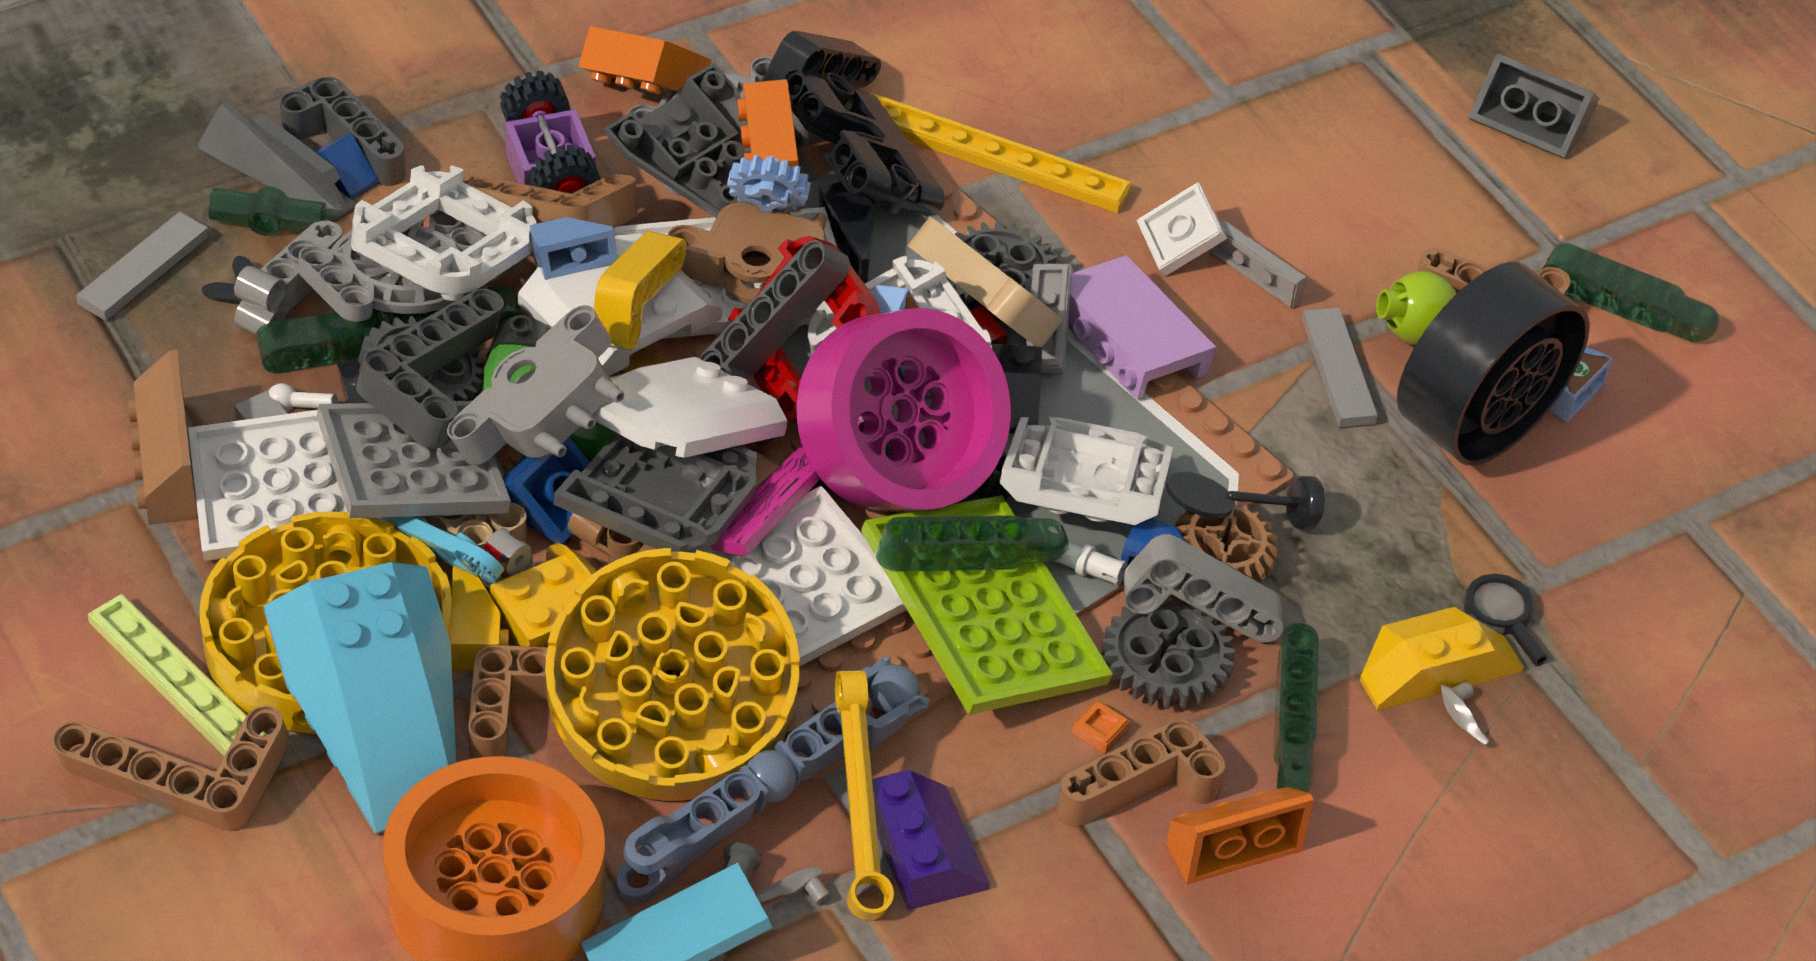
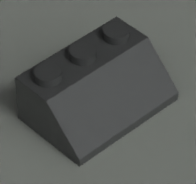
(1533, 106)

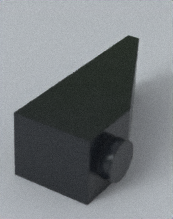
(851, 224)

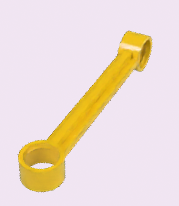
(851, 703)

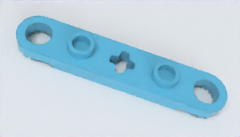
(454, 550)

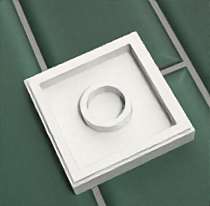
(1181, 229)

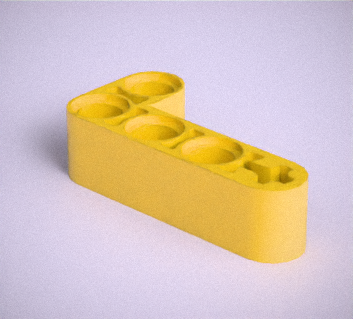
(634, 282)

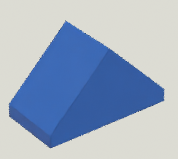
(350, 164)

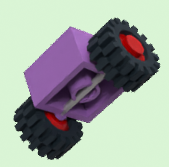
(546, 136)

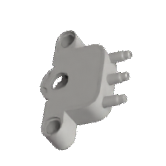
(543, 403)

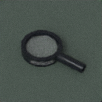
(1506, 608)

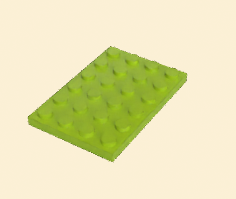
(996, 631)

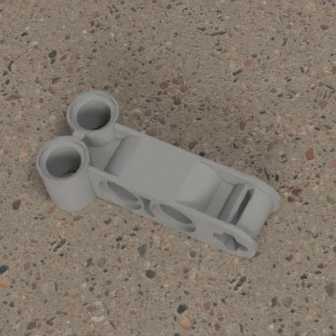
(277, 286)

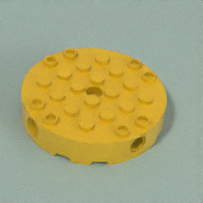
(274, 563)
(660, 730)

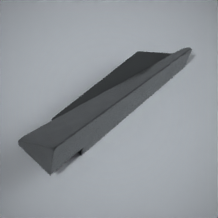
(274, 159)

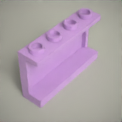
(1134, 326)

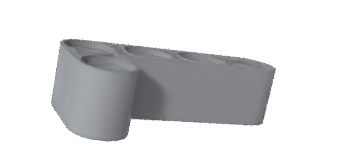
(1180, 569)

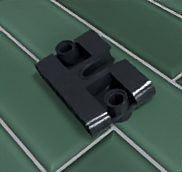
(869, 149)

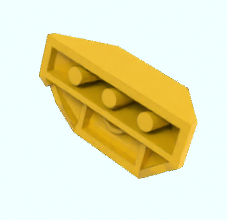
(1432, 651)

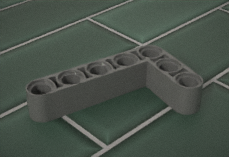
(778, 312)
(396, 369)

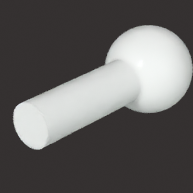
(290, 398)

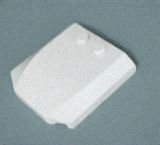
(674, 307)
(690, 408)
(1086, 470)

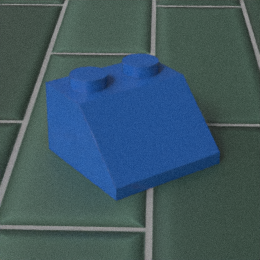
(533, 486)

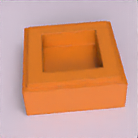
(1101, 727)

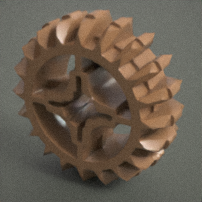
(1247, 540)

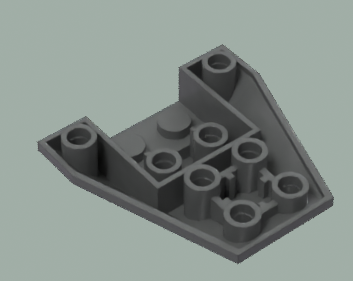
(688, 140)

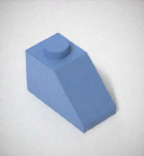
(572, 246)

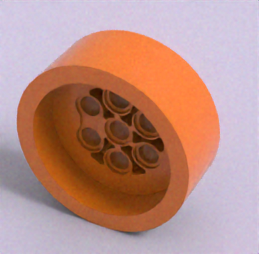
(502, 835)

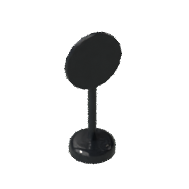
(1210, 499)

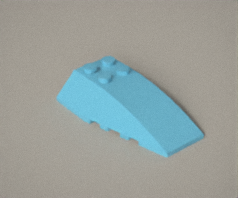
(372, 677)

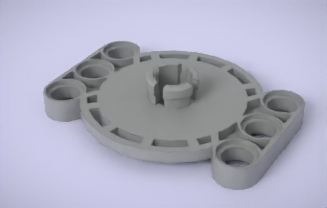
(374, 284)

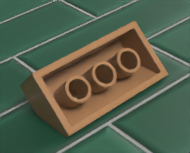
(162, 443)

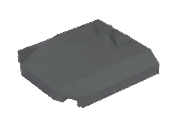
(661, 495)

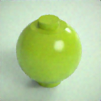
(1413, 303)

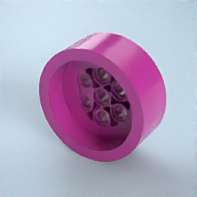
(961, 427)

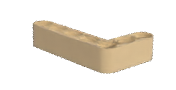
(986, 283)

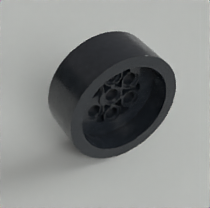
(1492, 363)

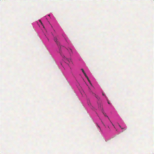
(770, 504)

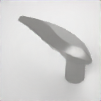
(1454, 702)
(796, 882)

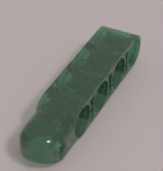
(1633, 294)
(969, 543)
(1296, 706)

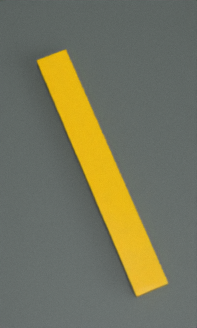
(1008, 157)

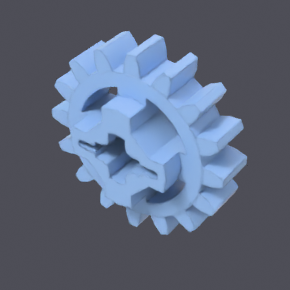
(768, 184)

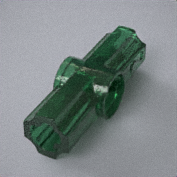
(265, 210)

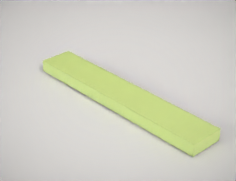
(169, 671)

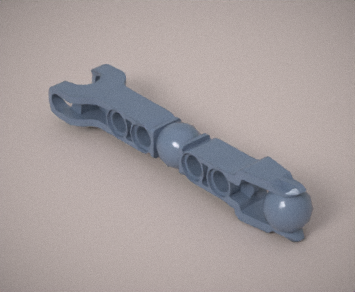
(769, 777)

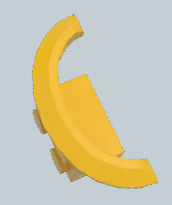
(535, 596)

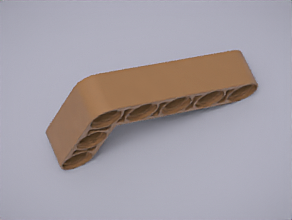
(604, 202)
(498, 678)
(177, 774)

